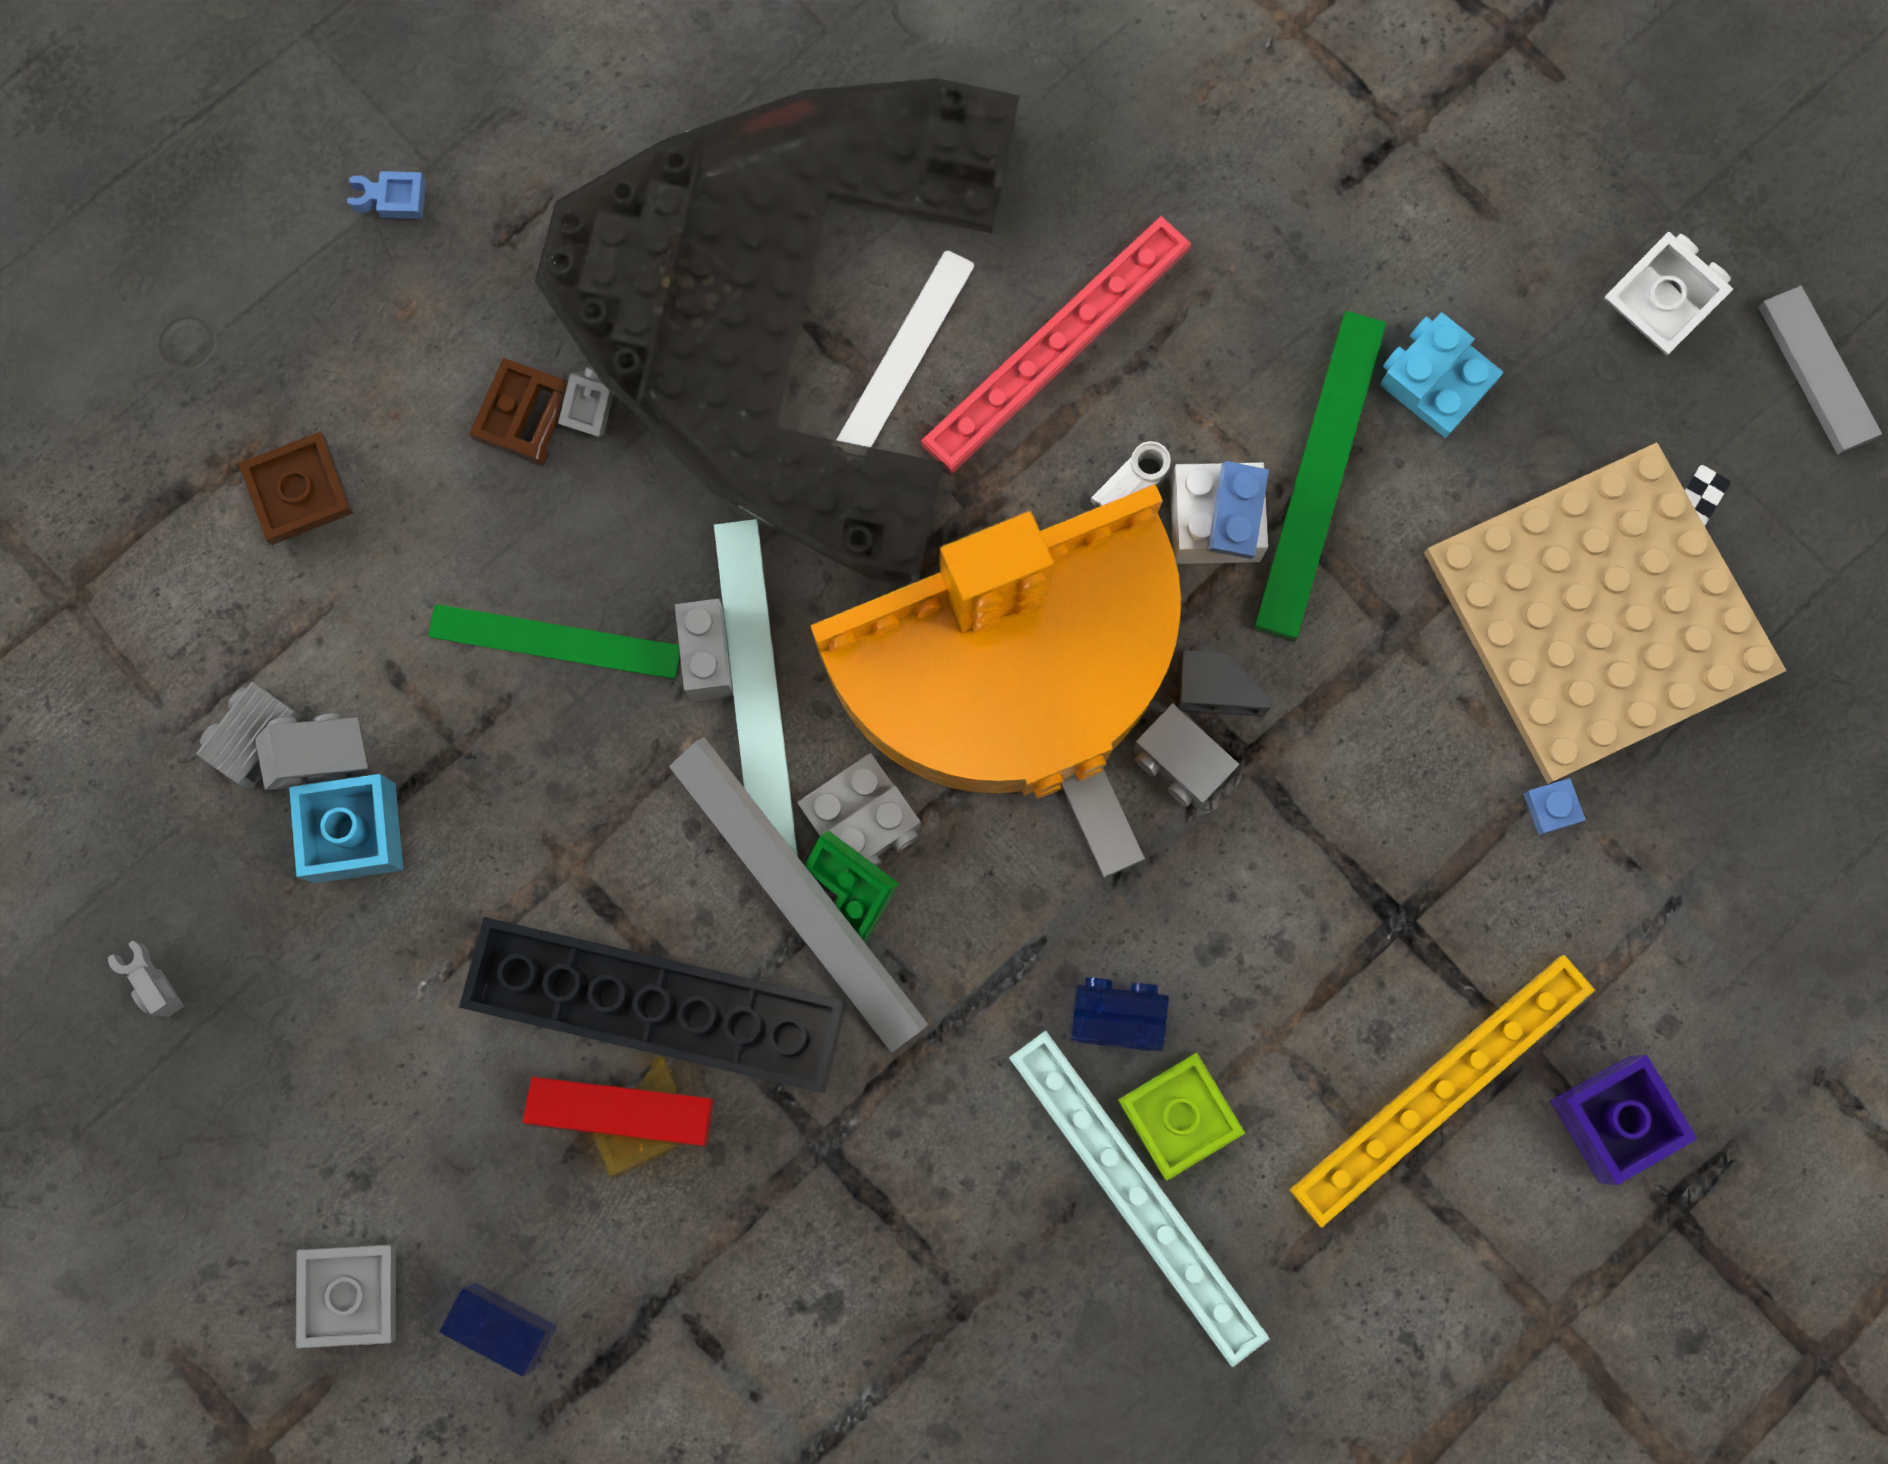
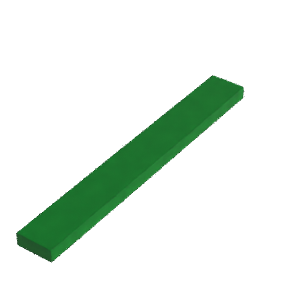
(1319, 476)

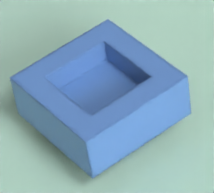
(1554, 806)

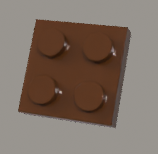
(295, 488)

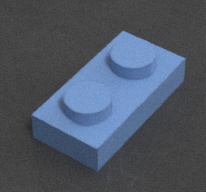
(1238, 510)

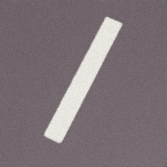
(906, 350)

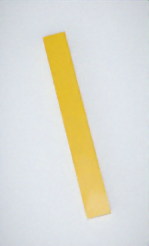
(1441, 1091)

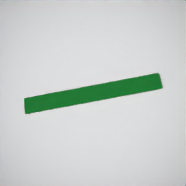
(554, 641)

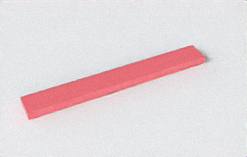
(1055, 345)

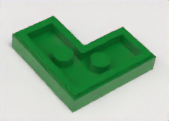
(860, 885)

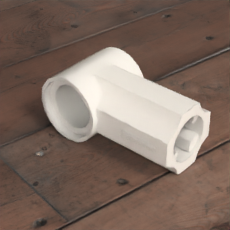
(1131, 478)

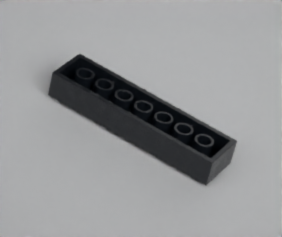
(654, 1004)

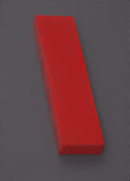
(618, 1111)

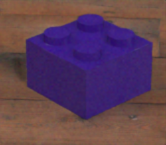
(1623, 1120)

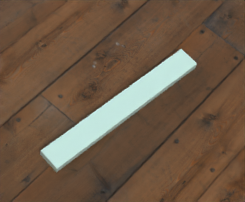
(754, 673)
(1139, 1199)

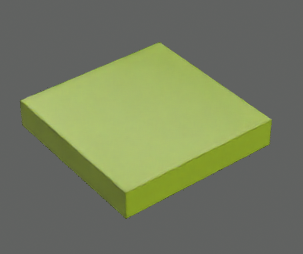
(1181, 1116)

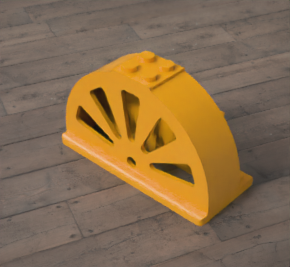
(1017, 653)

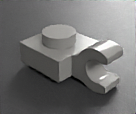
(152, 989)

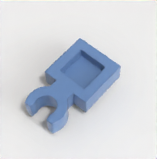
(394, 196)

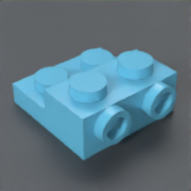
(1439, 374)

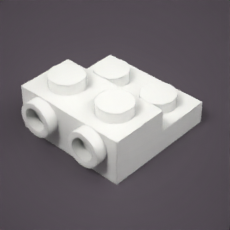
(1669, 292)

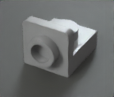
(586, 403)

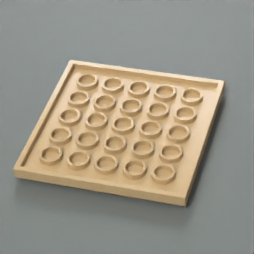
(1603, 612)

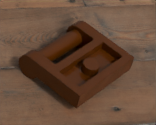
(509, 408)

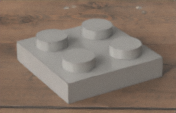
(346, 1296)

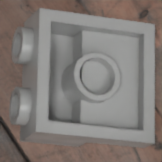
(863, 810)

